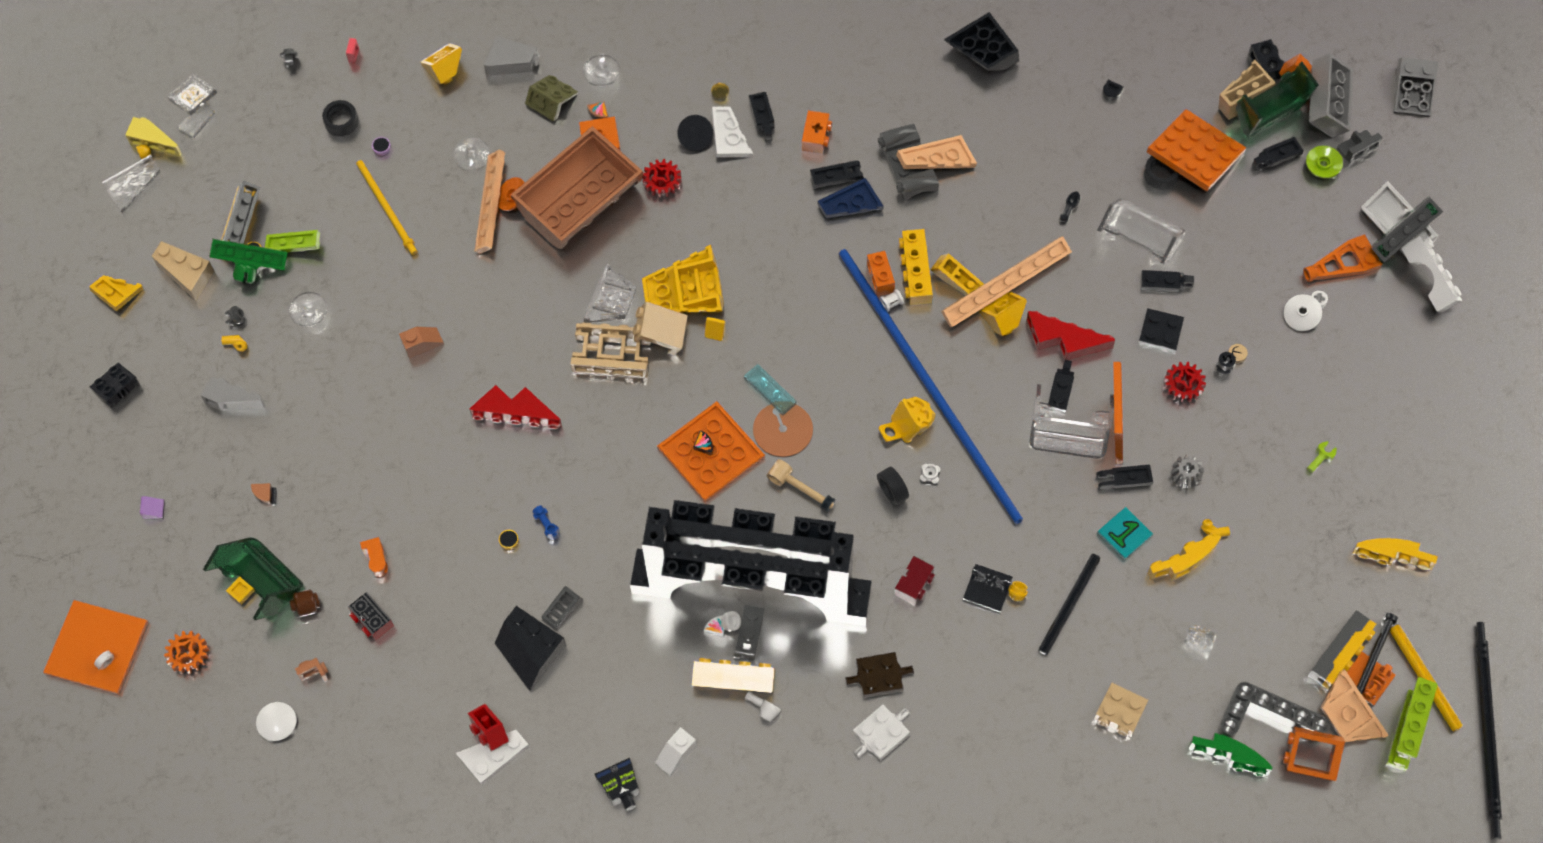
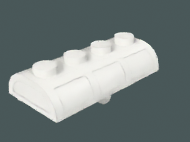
(1388, 208)

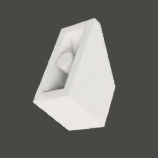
(676, 751)

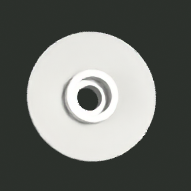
(1300, 321)

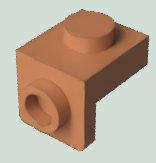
(309, 668)

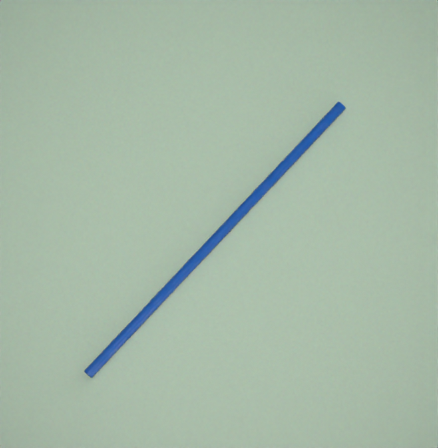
(931, 387)

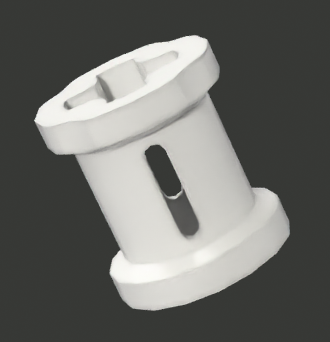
(892, 300)

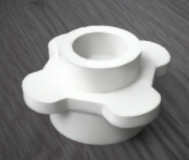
(930, 468)

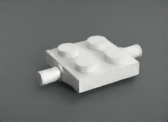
(881, 732)

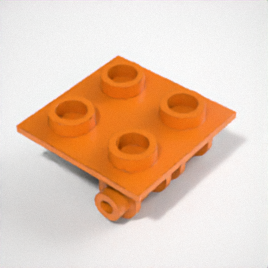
(1378, 681)

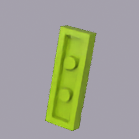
(294, 241)

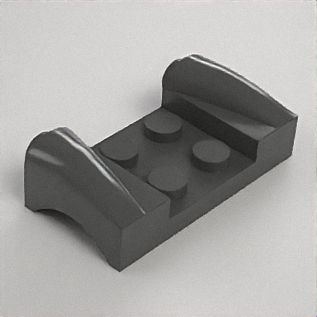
(908, 181)

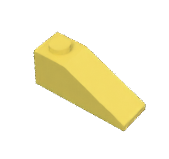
(145, 132)

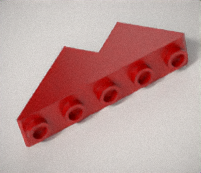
(1073, 340)
(521, 409)

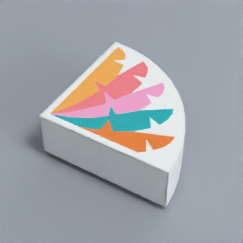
(715, 627)

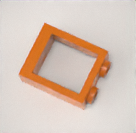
(1335, 756)

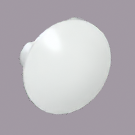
(276, 721)

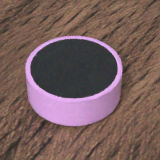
(381, 146)

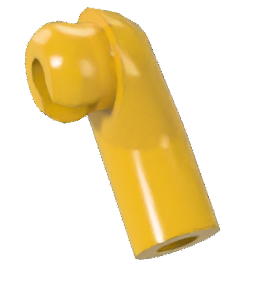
(235, 340)
(1210, 529)

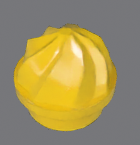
(1017, 591)

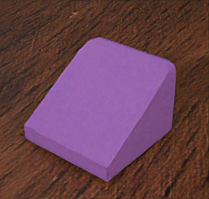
(151, 508)

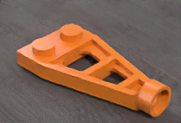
(1362, 252)

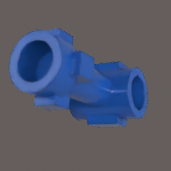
(551, 529)

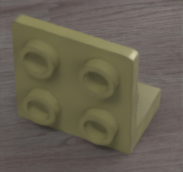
(548, 96)

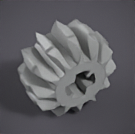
(1184, 477)

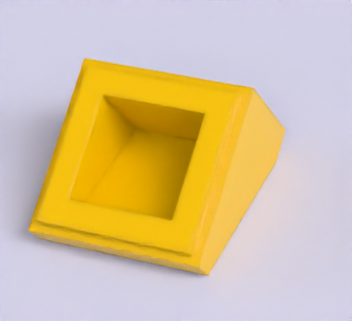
(715, 329)

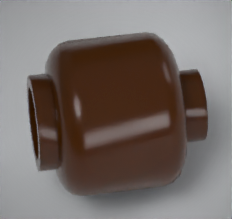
(304, 603)

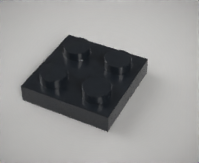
(1161, 330)

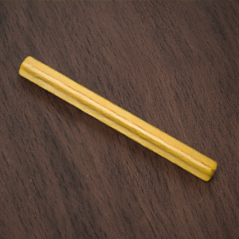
(1422, 671)

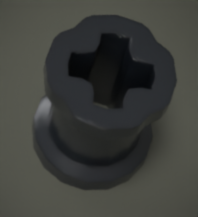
(1225, 357)

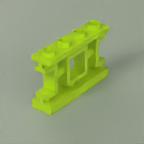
(1412, 724)

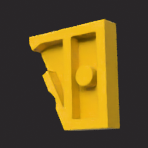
(114, 291)

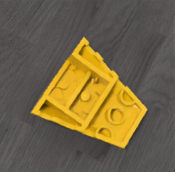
(687, 284)

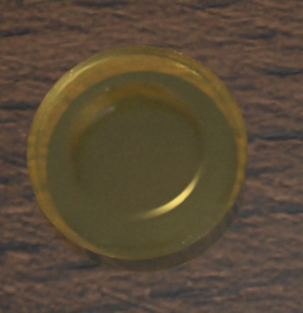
(720, 92)

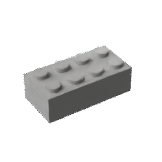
(1333, 97)

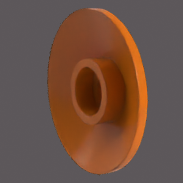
(505, 201)

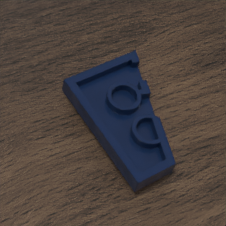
(851, 200)

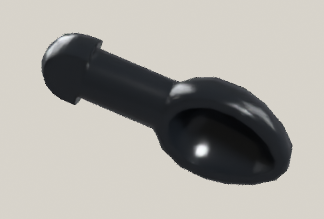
(1071, 202)

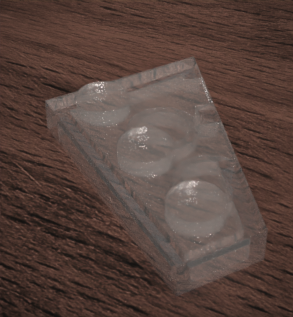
(130, 182)

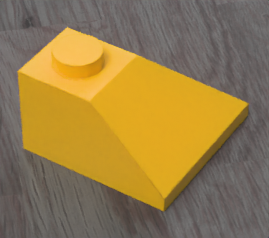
(443, 63)
(1004, 313)

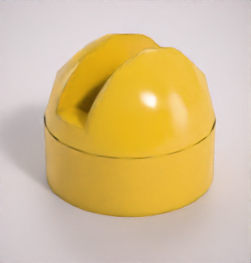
(143, 150)

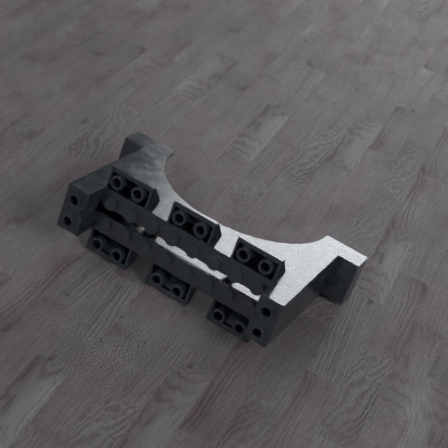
(684, 551)

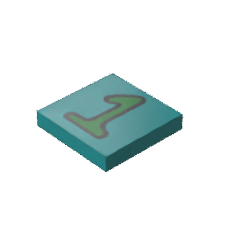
(1125, 533)

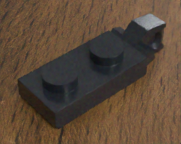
(762, 113)
(1278, 153)
(1165, 281)
(1061, 388)

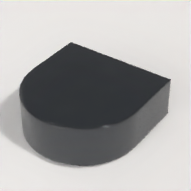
(1112, 90)

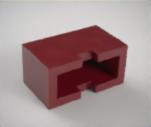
(917, 577)

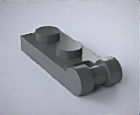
(749, 632)

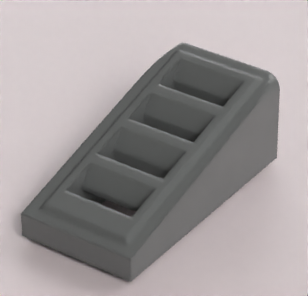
(566, 611)

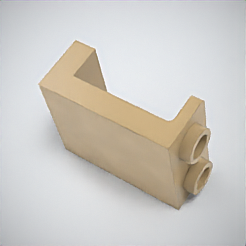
(660, 326)

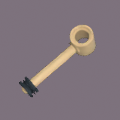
(782, 472)

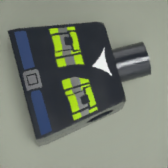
(619, 783)

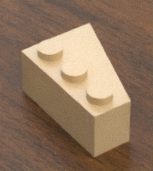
(1251, 82)
(184, 268)

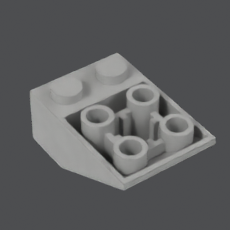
(1415, 86)

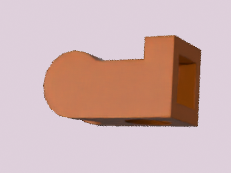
(377, 557)

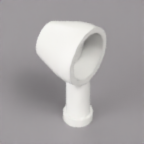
(767, 711)

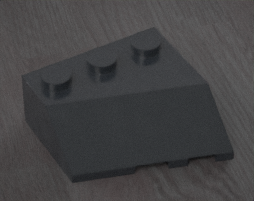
(985, 44)
(528, 646)

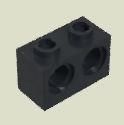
(1267, 60)

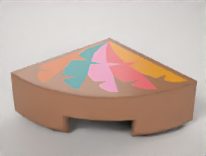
(598, 110)

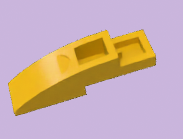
(1388, 549)
(1191, 557)

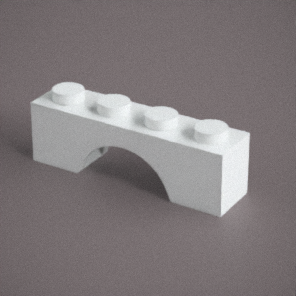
(1444, 293)

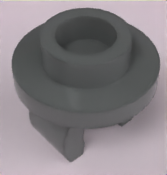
(289, 55)
(236, 315)

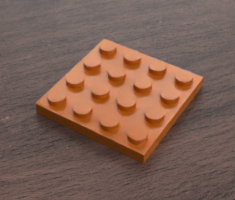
(1196, 150)

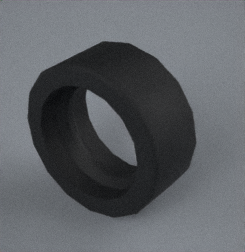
(336, 106)
(1156, 182)
(893, 485)

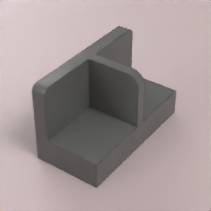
(1359, 145)

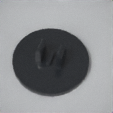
(695, 132)

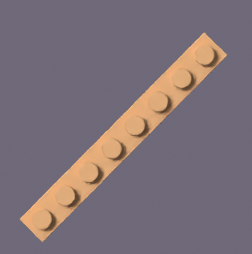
(1006, 281)

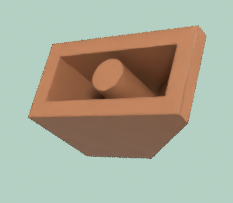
(420, 340)

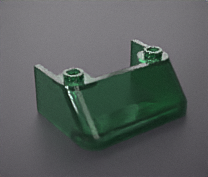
(1276, 102)
(260, 570)

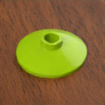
(1327, 156)

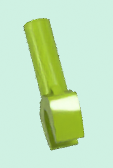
(1322, 456)

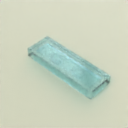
(770, 389)

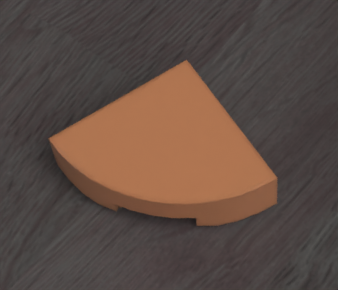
(262, 492)

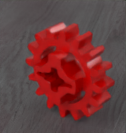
(662, 178)
(1179, 387)

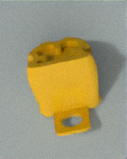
(909, 420)

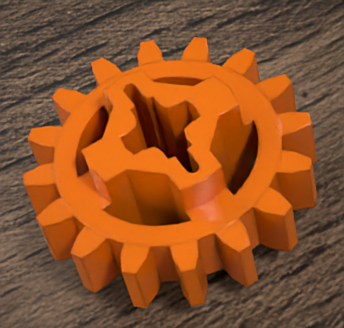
(190, 644)

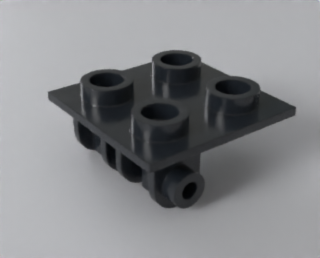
(112, 382)
(987, 587)

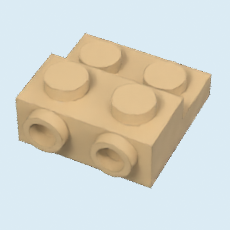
(1121, 710)

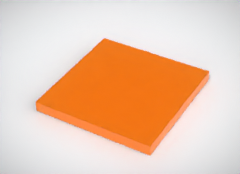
(1118, 415)
(731, 455)
(87, 635)

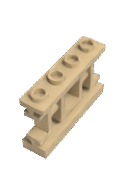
(606, 363)

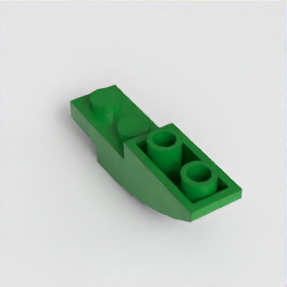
(1240, 755)

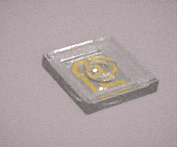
(192, 94)

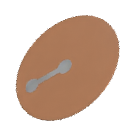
(783, 434)

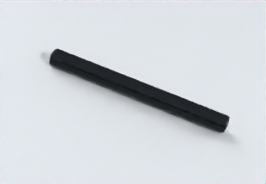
(1069, 604)

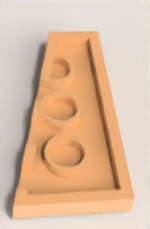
(938, 154)

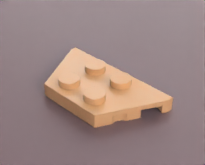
(1350, 712)

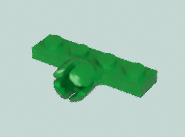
(247, 258)

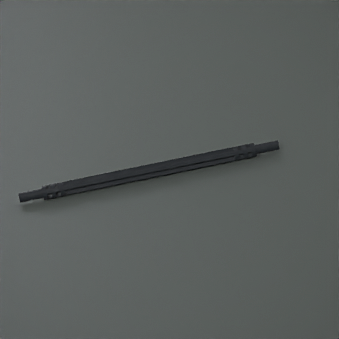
(1491, 762)

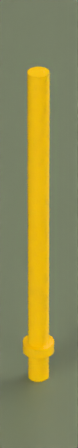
(407, 242)

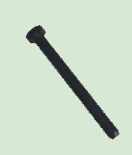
(1390, 619)

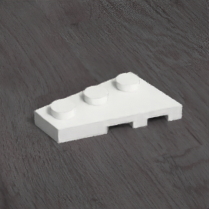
(727, 135)
(486, 763)

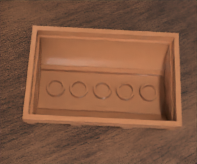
(576, 187)

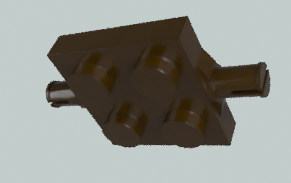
(879, 675)

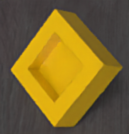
(240, 590)

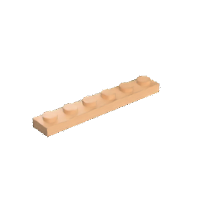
(489, 201)

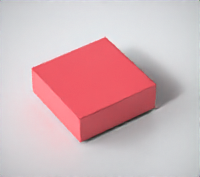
(352, 50)

